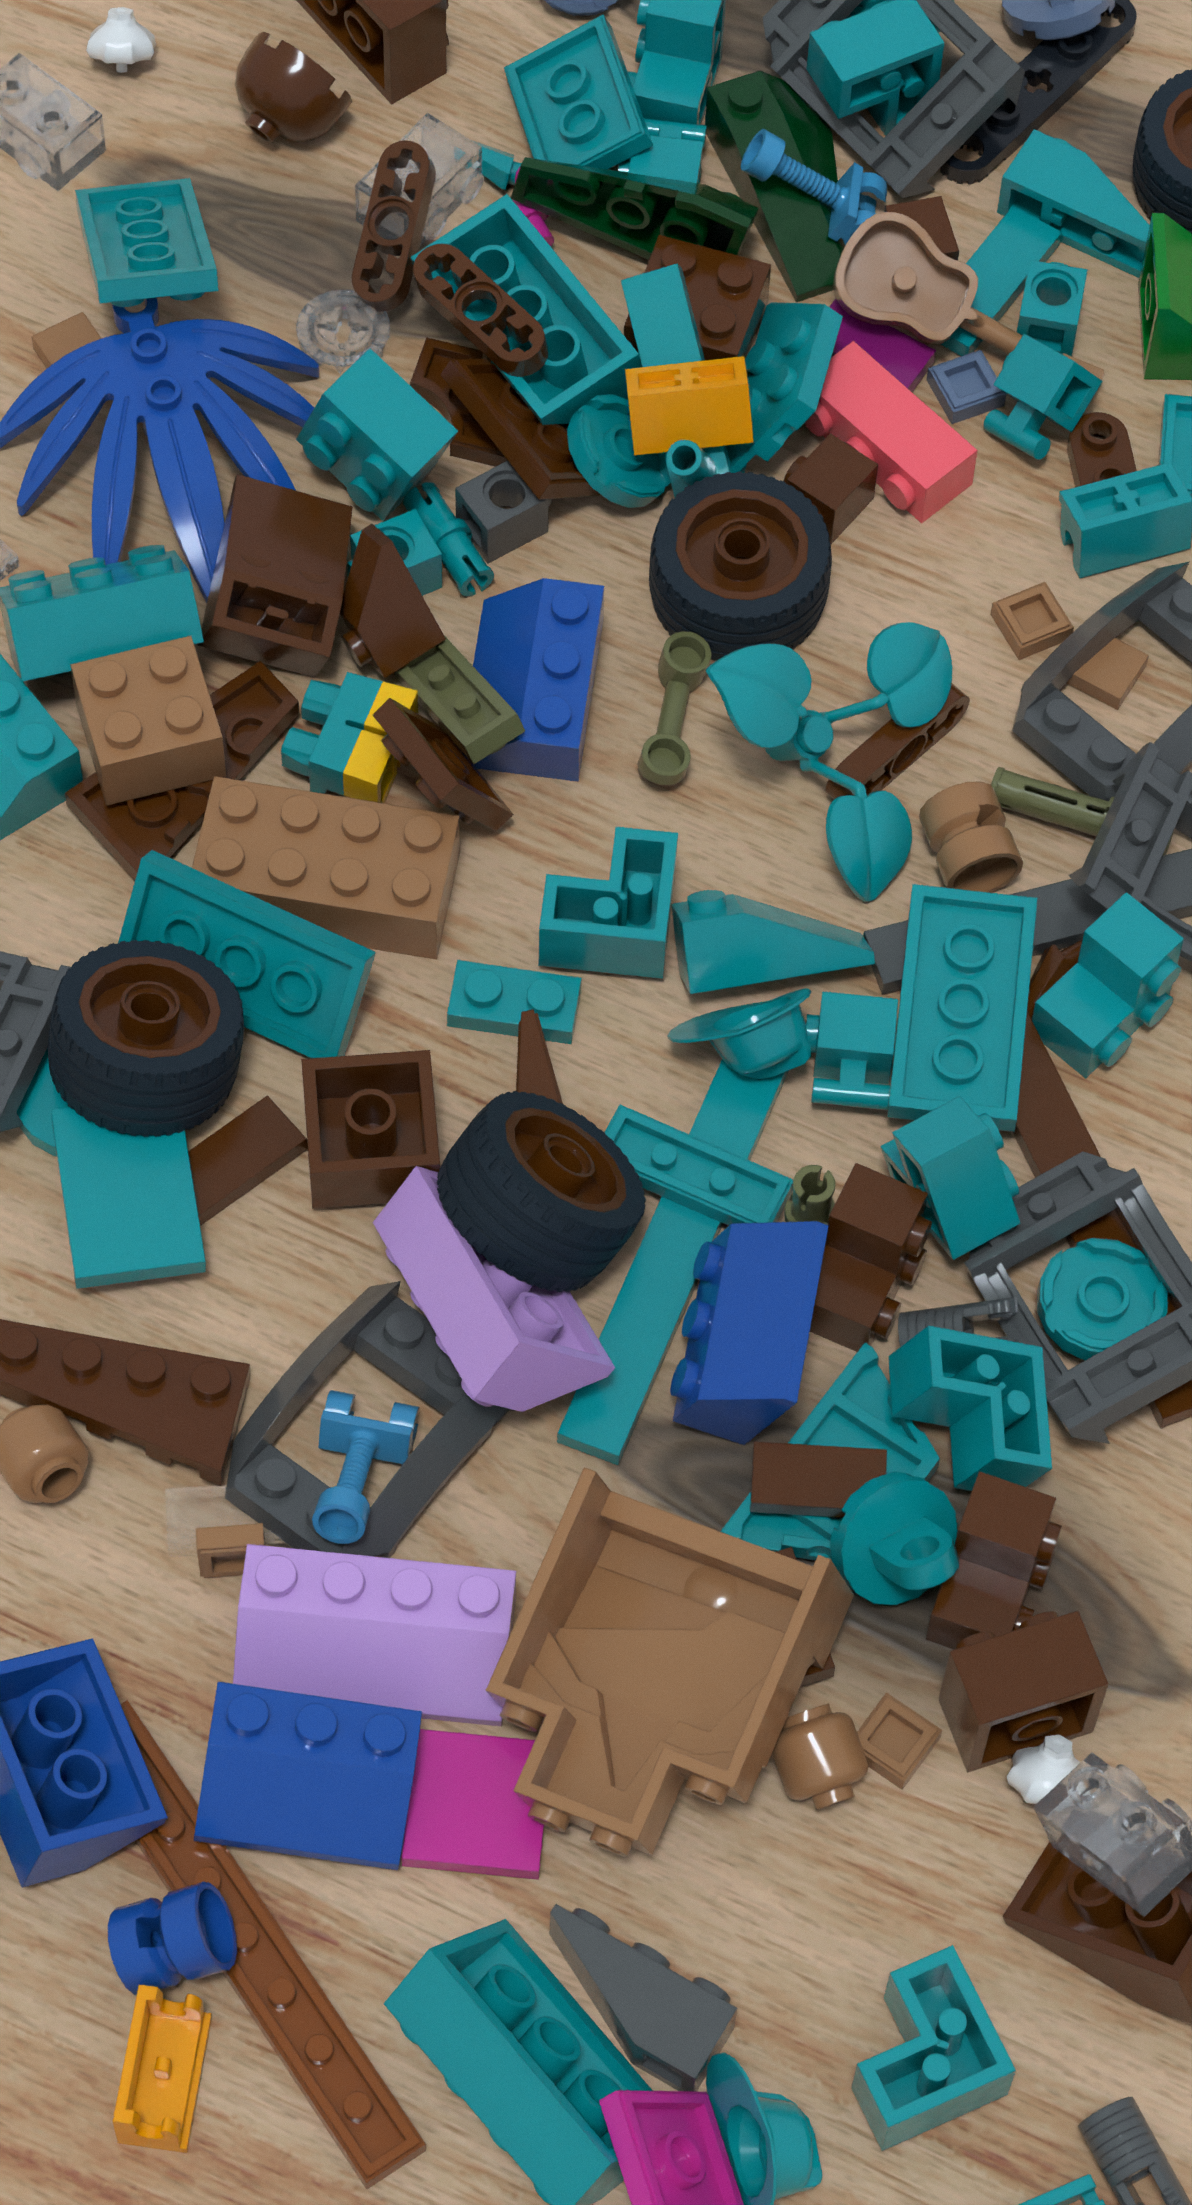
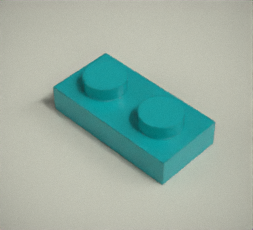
(494, 996)

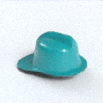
(754, 1037)
(763, 2135)

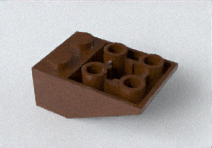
(278, 577)

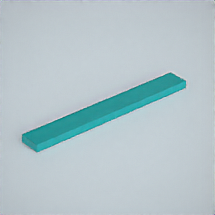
(662, 1278)

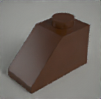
(385, 608)

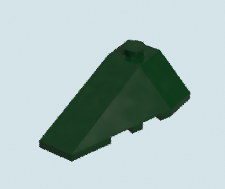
(634, 207)
(787, 218)

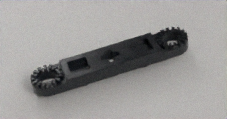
(1062, 66)

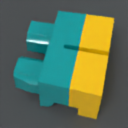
(349, 749)

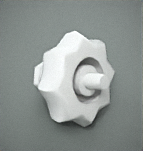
(121, 40)
(1041, 1767)

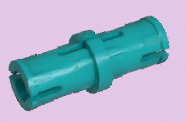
(452, 538)

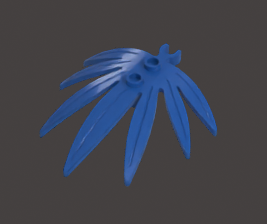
(161, 380)

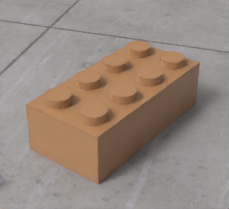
(335, 861)

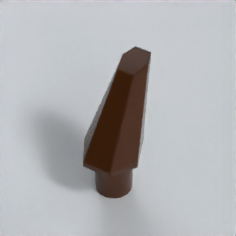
(1050, 969)

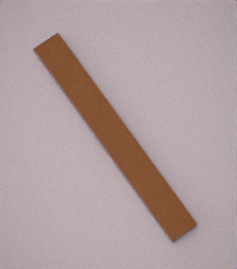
(280, 1988)

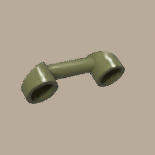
(681, 671)

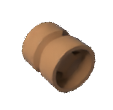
(971, 838)

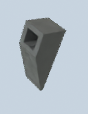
(653, 2012)

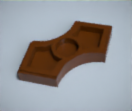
(471, 440)

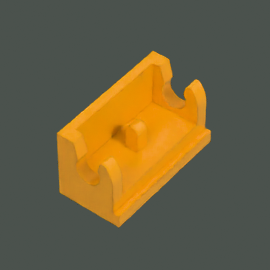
(689, 402)
(161, 2071)

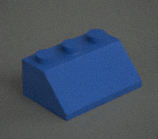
(542, 659)
(748, 1327)
(68, 1765)
(308, 1776)

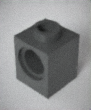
(498, 529)

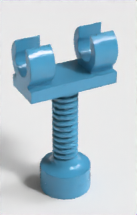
(849, 207)
(342, 1509)

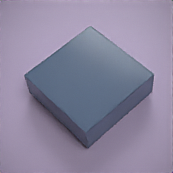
(965, 386)

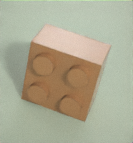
(148, 720)

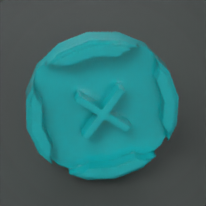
(895, 1539)

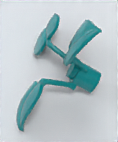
(764, 701)

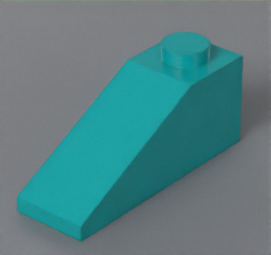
(1076, 198)
(745, 942)

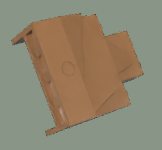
(655, 1664)

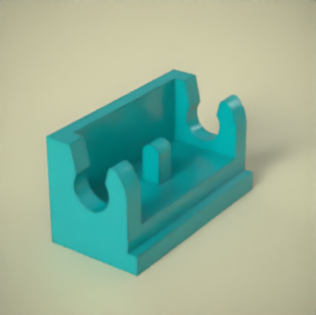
(1126, 519)

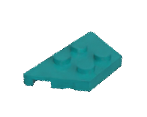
(785, 375)
(850, 1414)

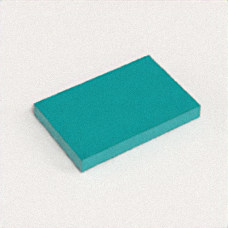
(579, 99)
(126, 1203)

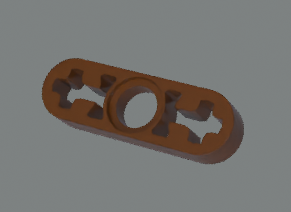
(419, 189)
(488, 333)
(896, 748)

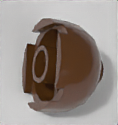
(286, 93)

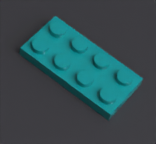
(146, 242)
(290, 973)
(963, 1003)

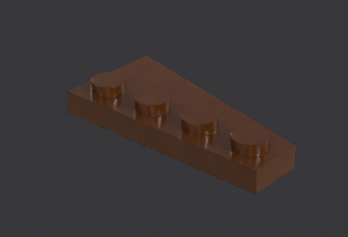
(251, 717)
(152, 1396)

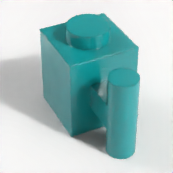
(674, 152)
(1044, 388)
(853, 1044)

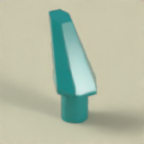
(498, 166)

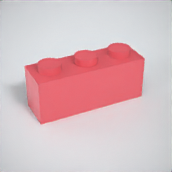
(916, 451)

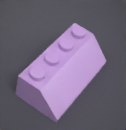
(501, 1334)
(374, 1630)

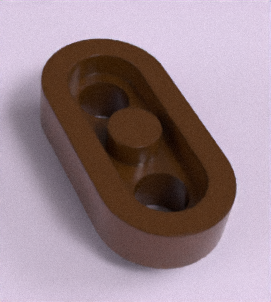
(1099, 458)

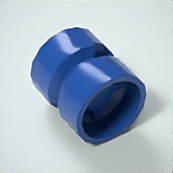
(173, 1938)

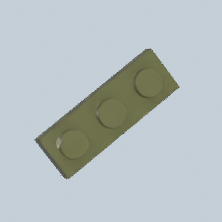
(461, 701)

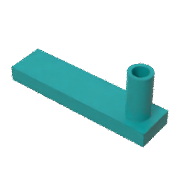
(669, 335)

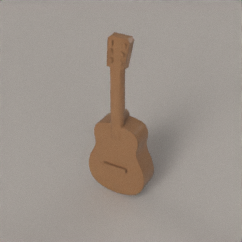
(902, 279)

